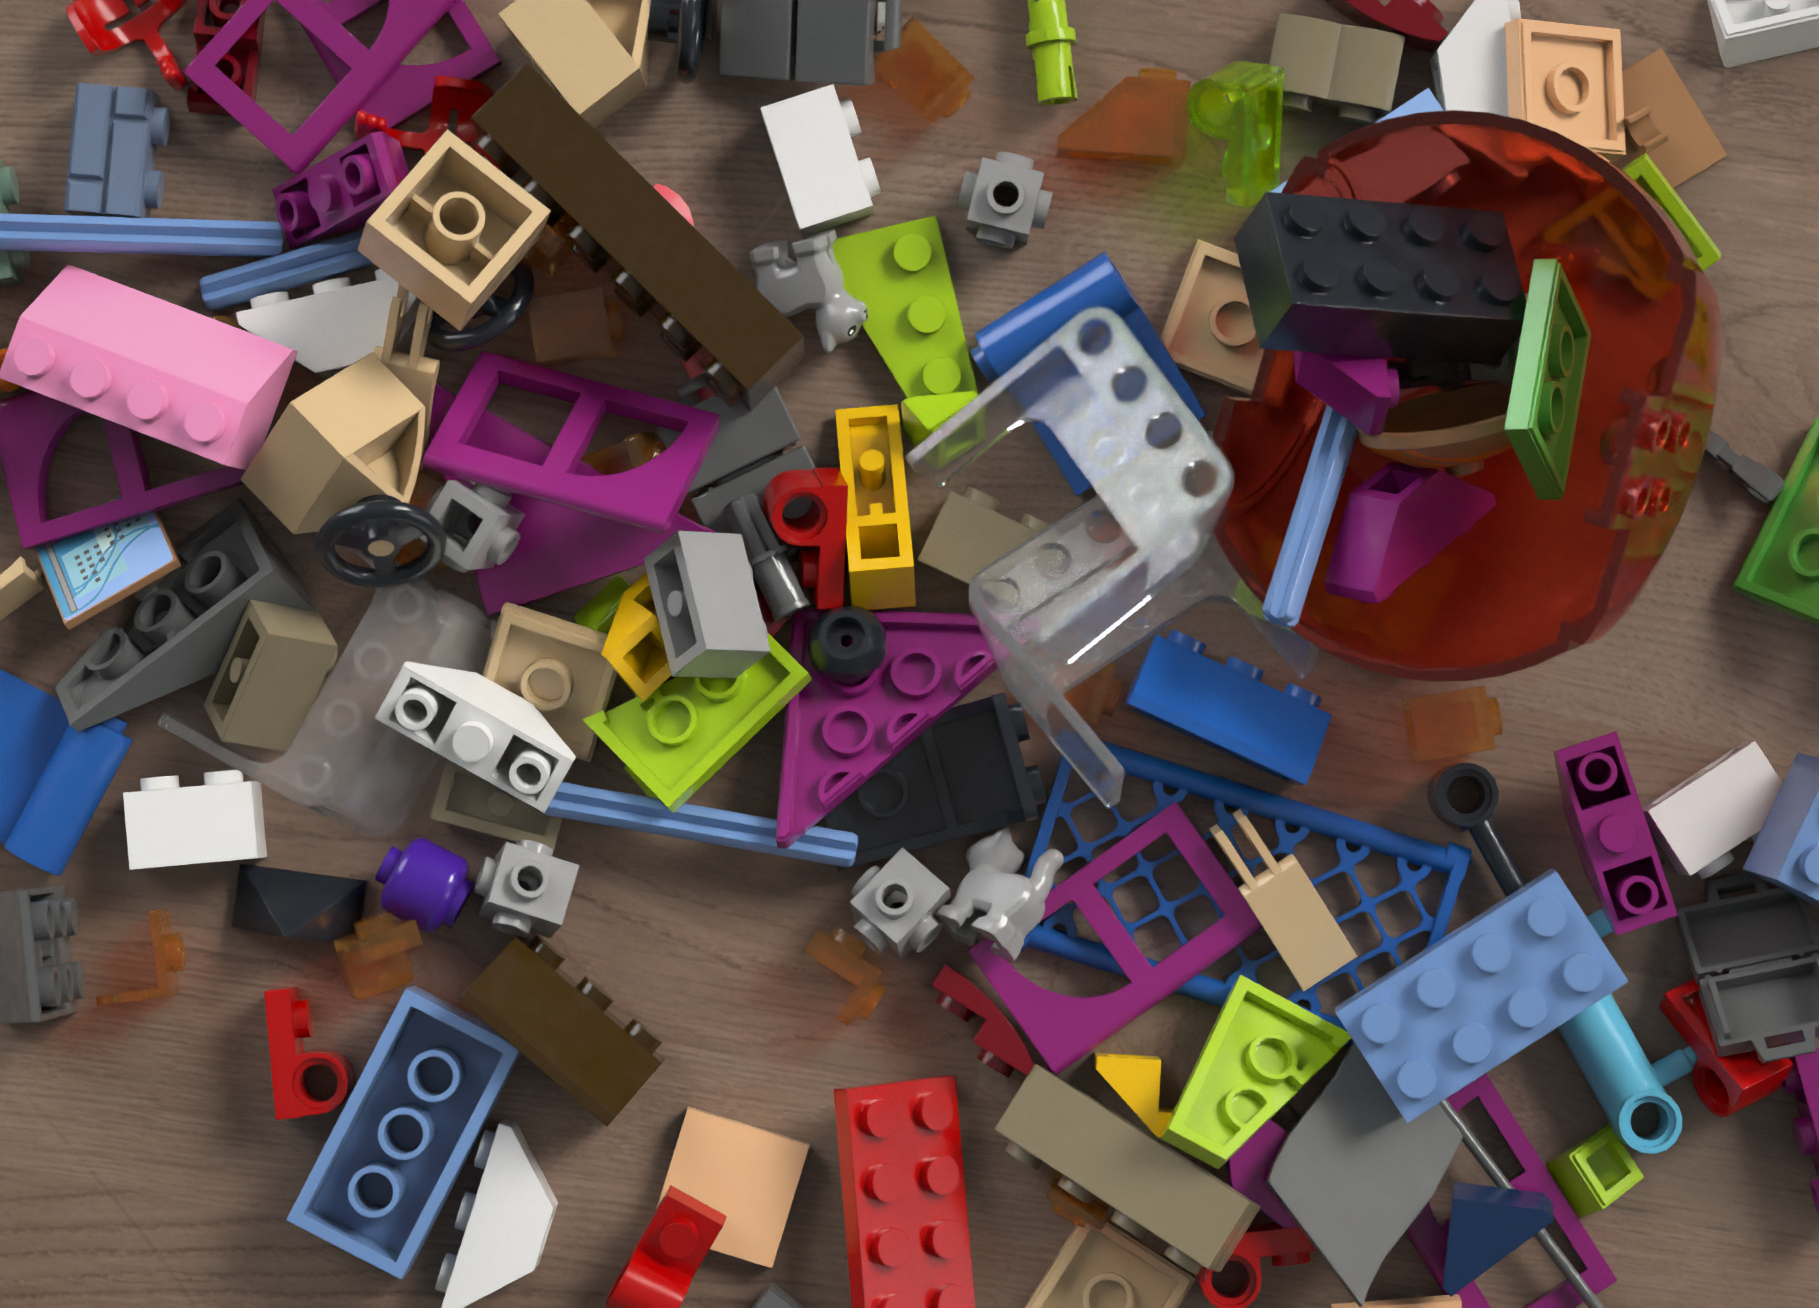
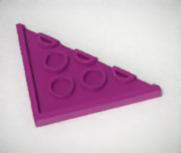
(556, 544)
(849, 731)

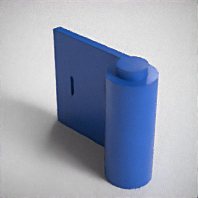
(1035, 320)
(50, 773)

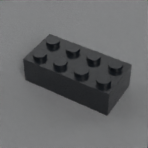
(1381, 279)

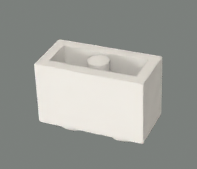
(819, 159)
(1714, 810)
(195, 822)

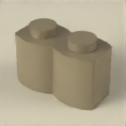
(1336, 67)

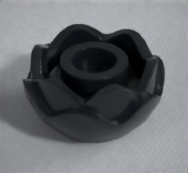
(851, 662)

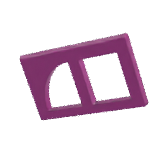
(403, 29)
(410, 87)
(28, 437)
(638, 497)
(1072, 1026)
(1431, 1238)

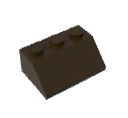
(564, 1026)

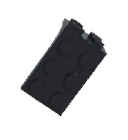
(946, 784)

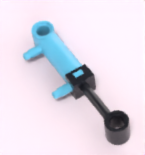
(1600, 1034)

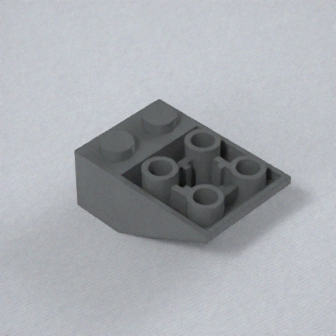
(36, 955)

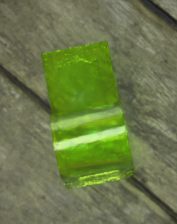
(1248, 124)

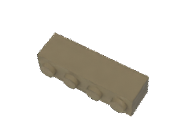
(1127, 1169)

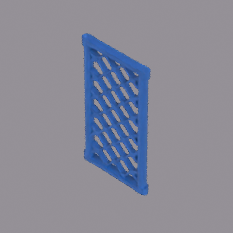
(1449, 860)

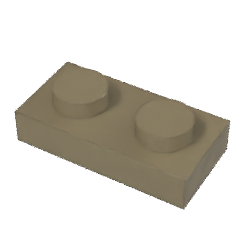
(483, 807)

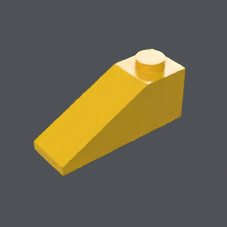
(876, 507)

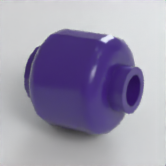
(424, 884)

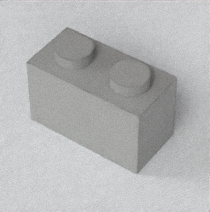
(706, 604)

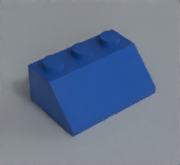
(1229, 707)

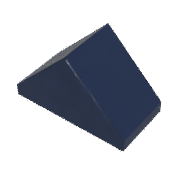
(1487, 1227)

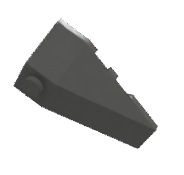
(184, 621)

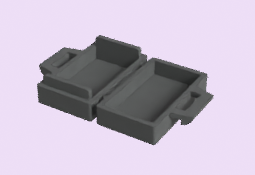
(802, 39)
(743, 456)
(1754, 967)

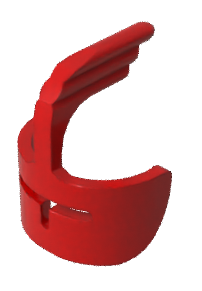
(93, 17)
(448, 94)

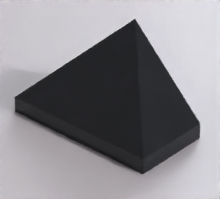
(297, 903)

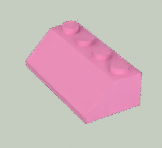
(150, 366)

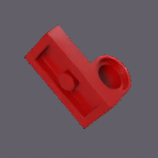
(821, 528)
(287, 1025)
(1721, 1082)
(1285, 1246)
(667, 1254)

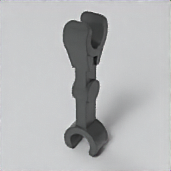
(1752, 476)

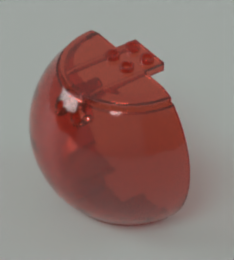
(1531, 570)

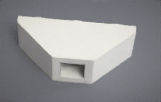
(1472, 59)
(332, 325)
(479, 729)
(501, 1223)

